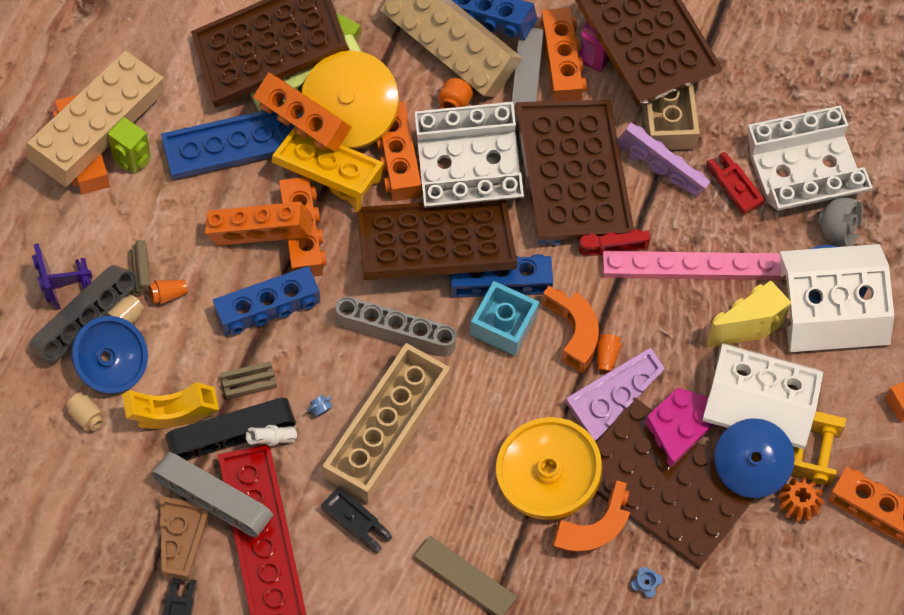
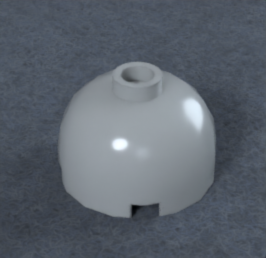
(840, 221)

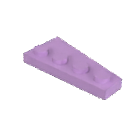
(661, 160)
(608, 396)

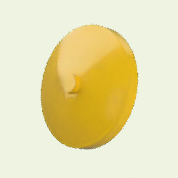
(356, 91)
(549, 468)

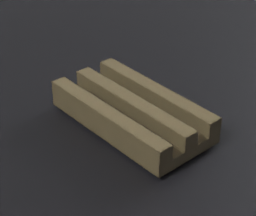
(139, 266)
(246, 371)

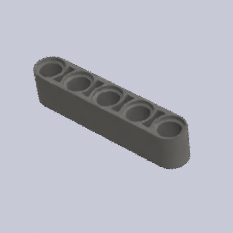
(71, 316)

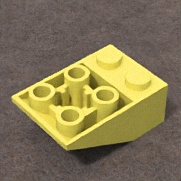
(751, 318)

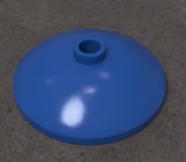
(125, 353)
(735, 463)

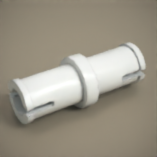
(271, 435)

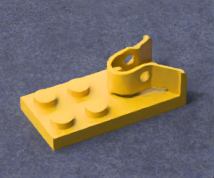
(341, 171)

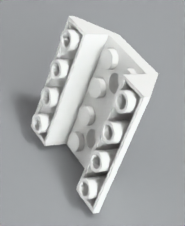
(466, 139)
(800, 147)
(842, 315)
(763, 392)

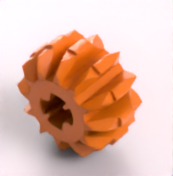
(810, 499)

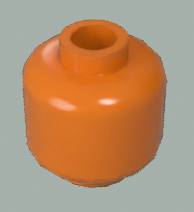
(455, 93)

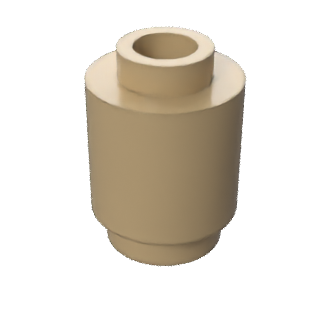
(128, 309)
(85, 412)

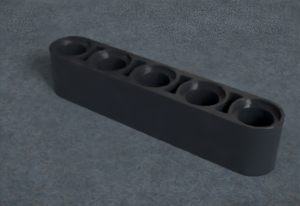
(228, 429)

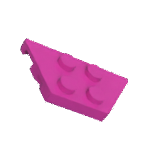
(679, 423)

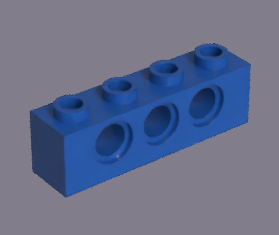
(507, 17)
(538, 265)
(274, 290)

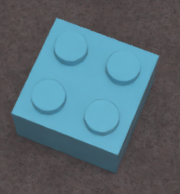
(504, 318)

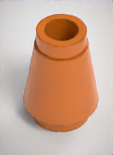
(167, 290)
(607, 352)

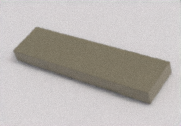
(465, 577)

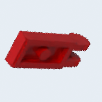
(736, 184)
(632, 241)

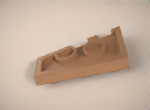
(181, 536)

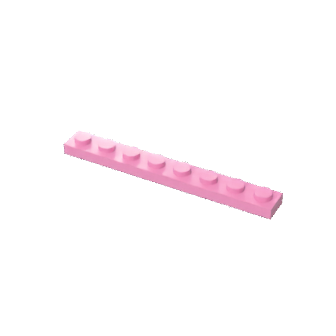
(691, 265)

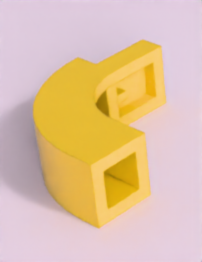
(171, 410)

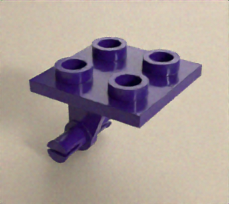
(50, 282)

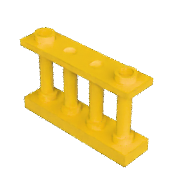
(829, 427)

